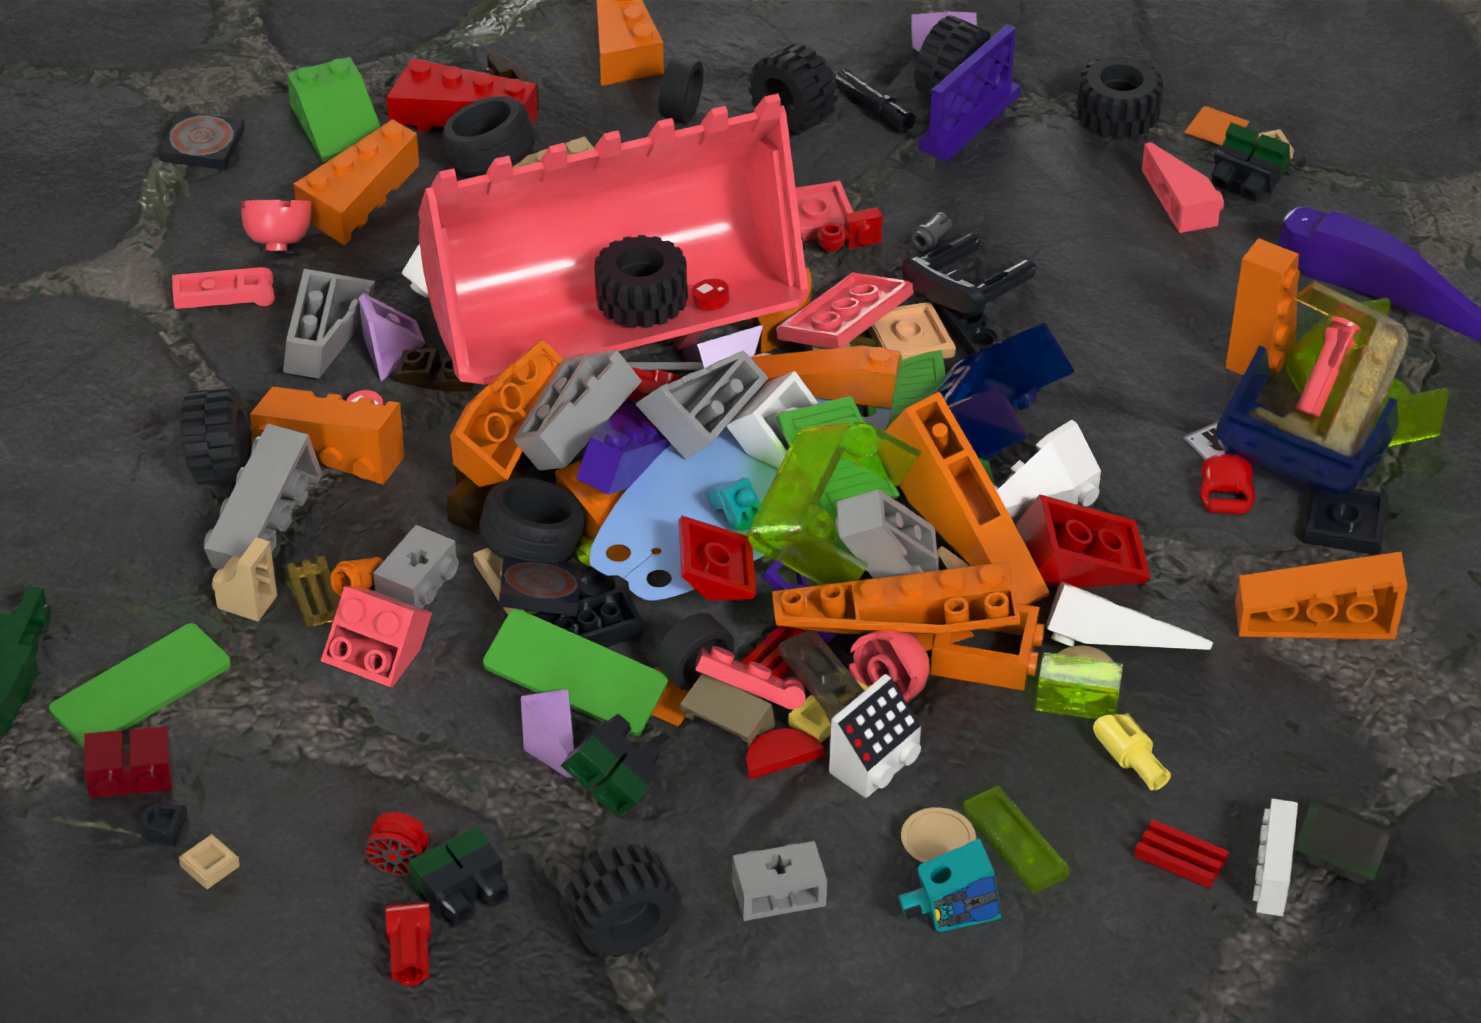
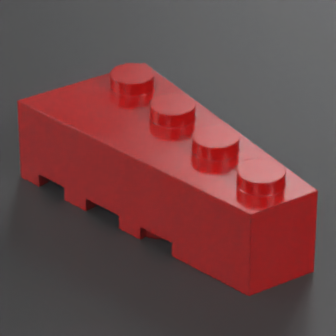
(434, 92)

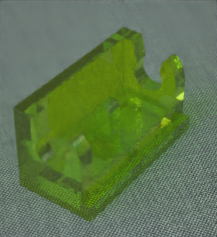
(1078, 686)

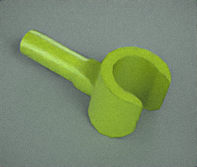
(583, 550)

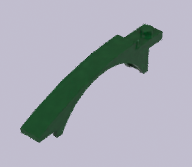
(17, 652)

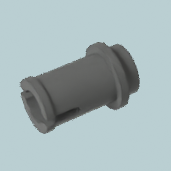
(925, 236)

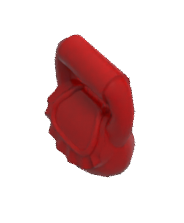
(1227, 475)

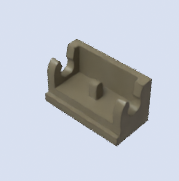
(728, 708)

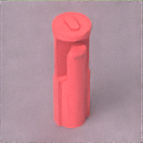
(1325, 370)

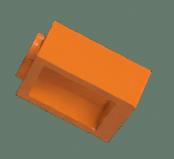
(992, 666)

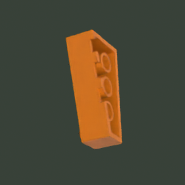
(627, 42)
(1324, 600)

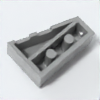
(323, 321)
(703, 402)
(574, 407)
(886, 535)

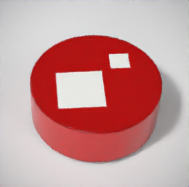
(710, 294)

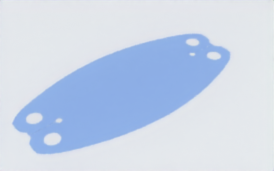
(674, 487)

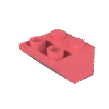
(375, 635)

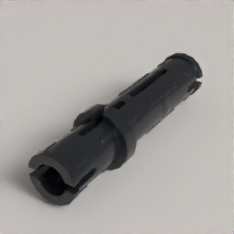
(882, 105)

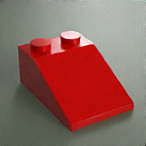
(1082, 545)

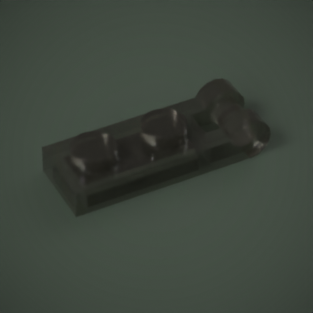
(820, 671)

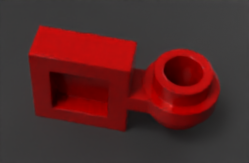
(859, 230)

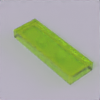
(1016, 839)

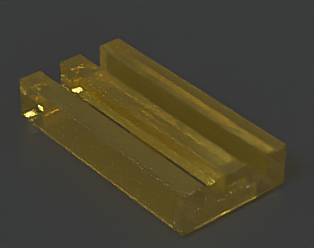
(309, 570)

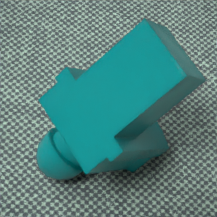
(737, 501)

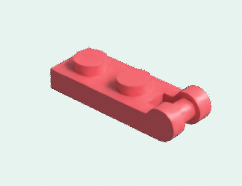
(223, 288)
(752, 678)

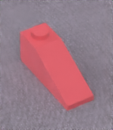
(1182, 190)

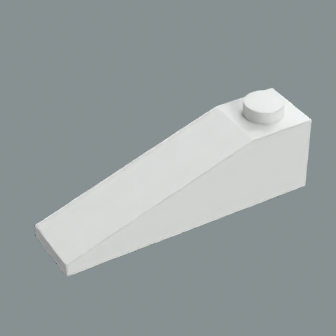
(1059, 470)
(1099, 621)

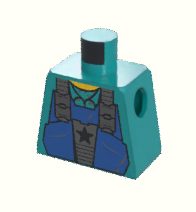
(955, 889)

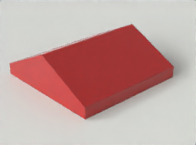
(716, 561)

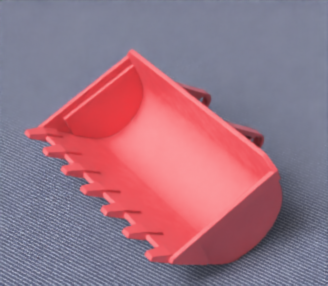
(519, 246)

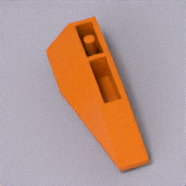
(958, 497)
(905, 603)

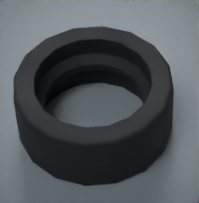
(681, 89)
(682, 642)

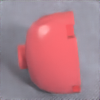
(276, 221)
(893, 654)

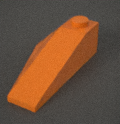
(837, 373)
(486, 429)

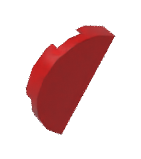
(781, 750)

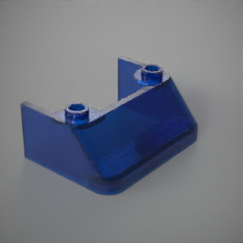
(997, 379)
(1294, 454)

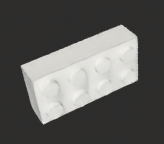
(1275, 857)

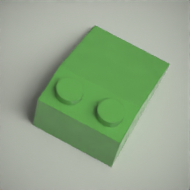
(332, 106)

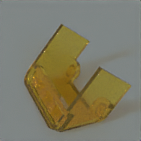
(1361, 378)

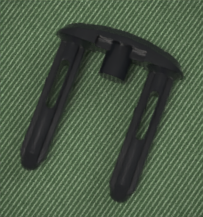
(949, 288)

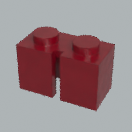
(117, 772)

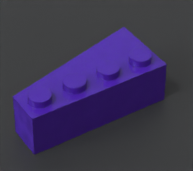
(621, 450)

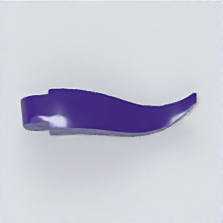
(1377, 264)

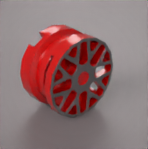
(396, 840)

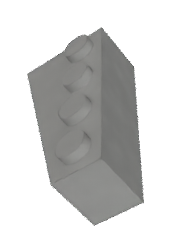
(264, 493)

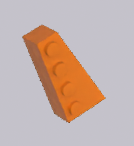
(359, 180)
(1264, 307)
(344, 434)

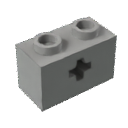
(417, 567)
(779, 880)

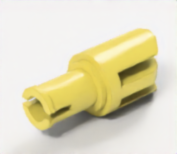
(1131, 748)

